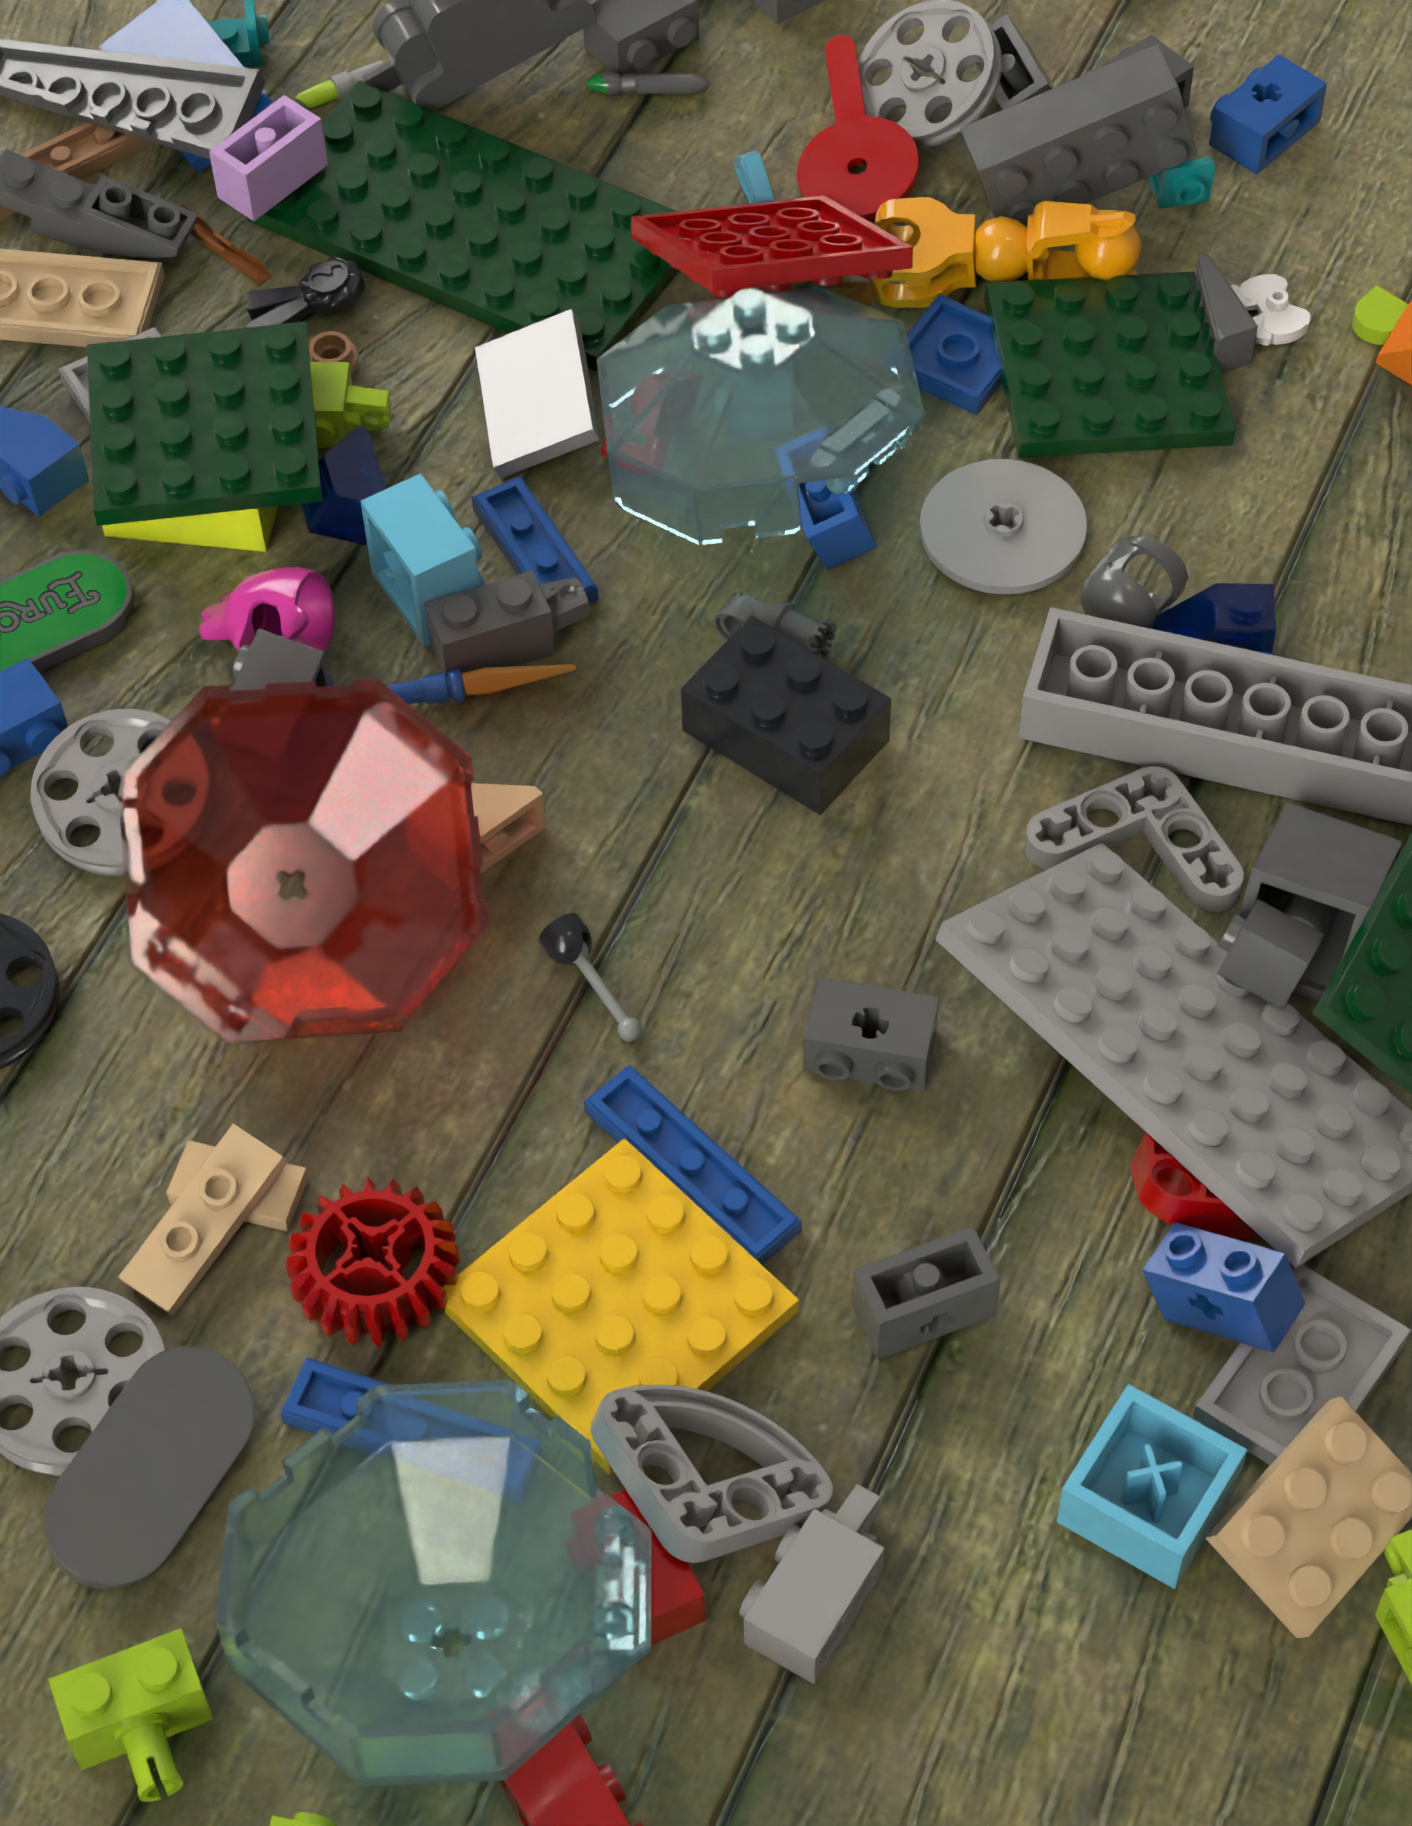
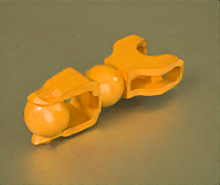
(1002, 249)

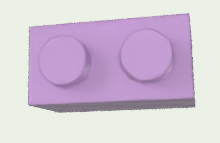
(268, 157)

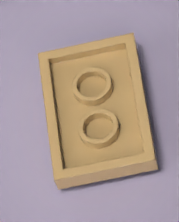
(1316, 1517)

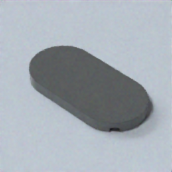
(148, 1468)

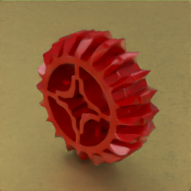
(364, 1293)

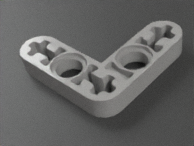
(1151, 818)

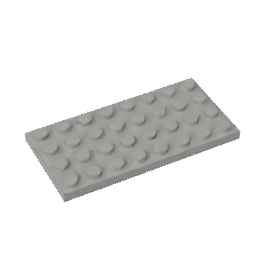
(1202, 1065)

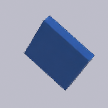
(955, 354)

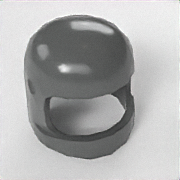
(1119, 598)

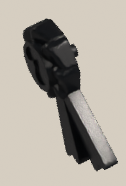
(323, 290)

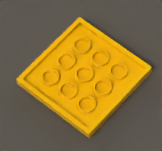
(616, 1292)

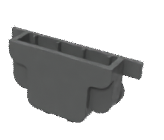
(457, 45)

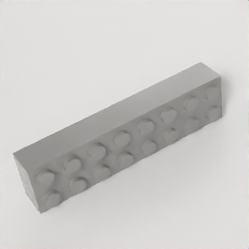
(1222, 714)

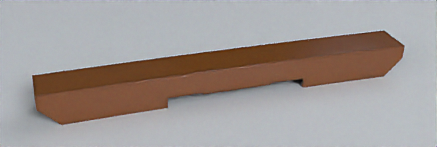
(225, 249)

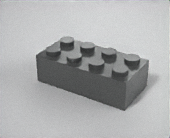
(1082, 137)

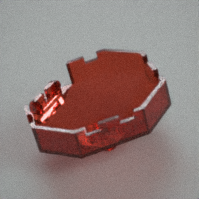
(317, 786)

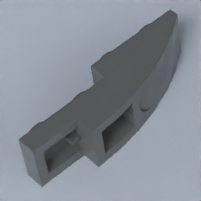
(93, 217)

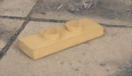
(202, 1220)

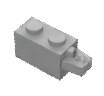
(816, 1587)

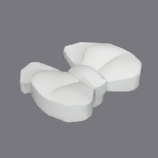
(1277, 319)

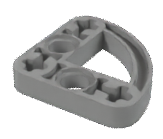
(664, 1507)

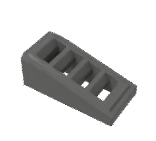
(1228, 319)

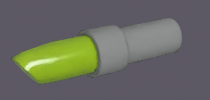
(335, 87)

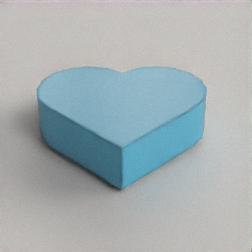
(753, 177)

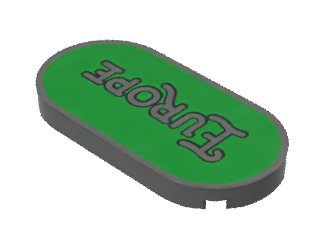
(62, 607)

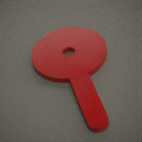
(856, 140)

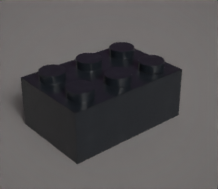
(786, 714)

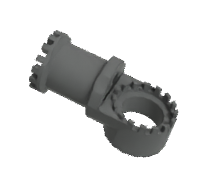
(782, 617)

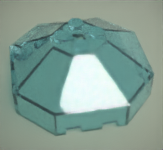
(727, 425)
(420, 1524)

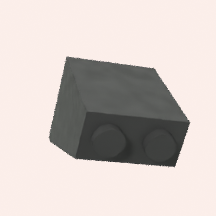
(1323, 878)

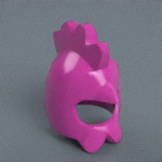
(279, 601)

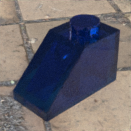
(1226, 615)

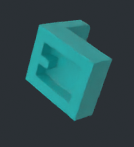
(245, 34)
(1184, 184)

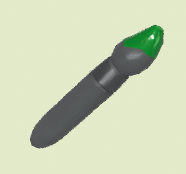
(614, 83)

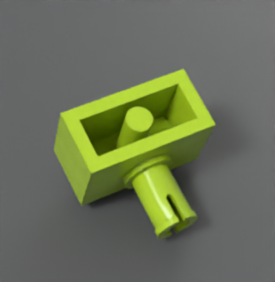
(131, 1707)

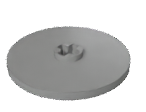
(1033, 554)

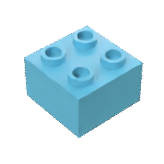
(418, 549)
(1151, 1486)

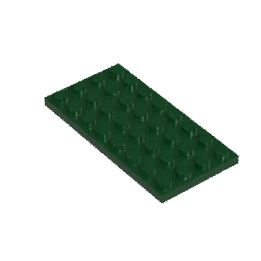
(474, 221)

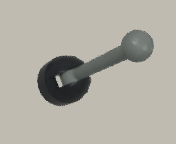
(570, 942)

